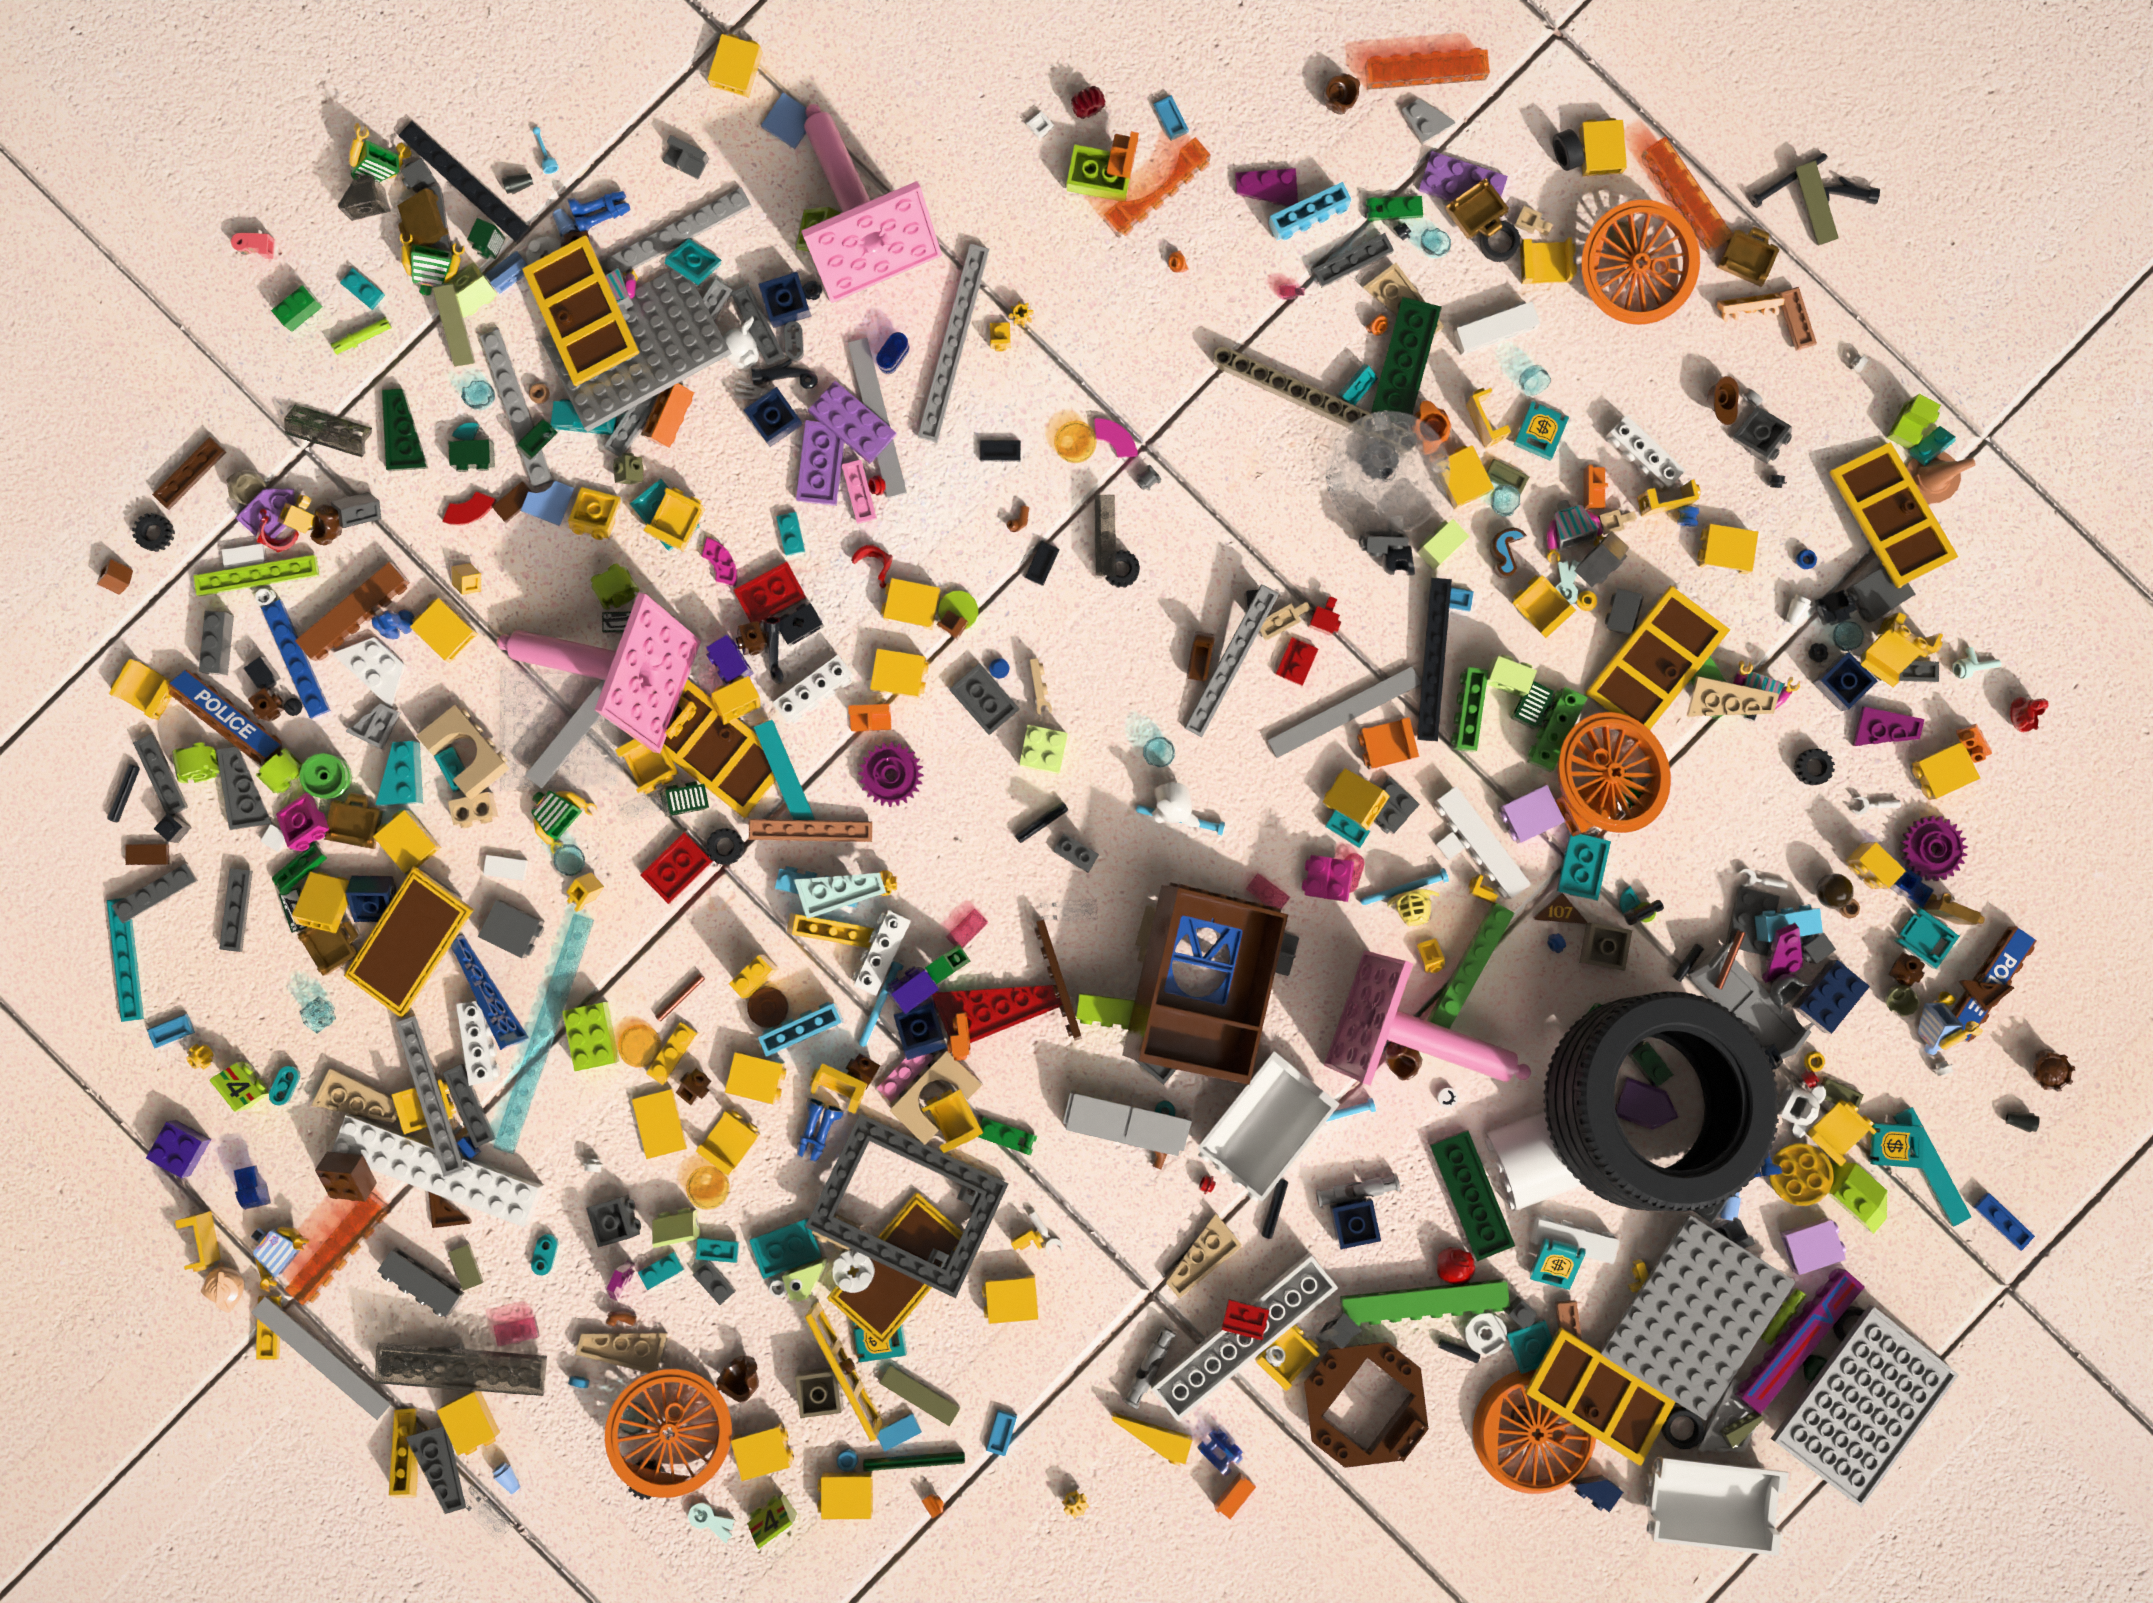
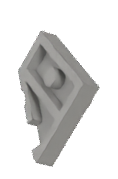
(1426, 120)
(376, 726)

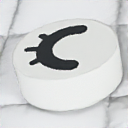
(1447, 1097)

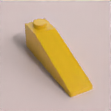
(829, 930)
(1166, 1442)
(403, 1462)

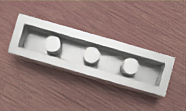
(1496, 328)
(1598, 1246)

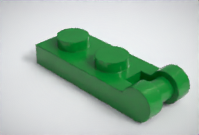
(1395, 208)
(298, 868)
(1007, 1136)

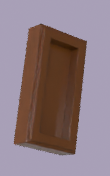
(512, 502)
(147, 854)

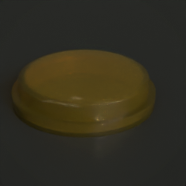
(1075, 441)
(639, 1046)
(707, 1187)

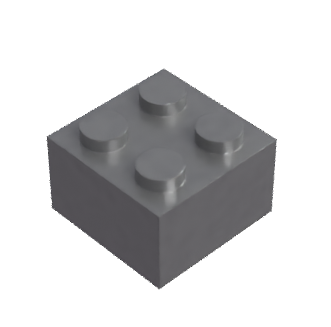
(1602, 560)

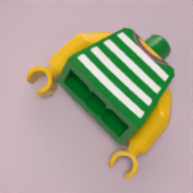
(374, 160)
(429, 265)
(555, 814)

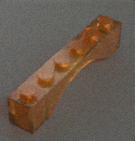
(1128, 213)

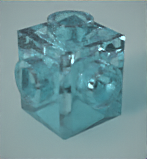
(318, 1014)

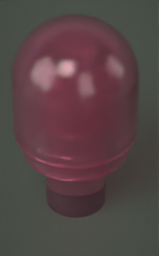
(1289, 291)

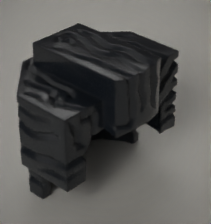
(1835, 608)

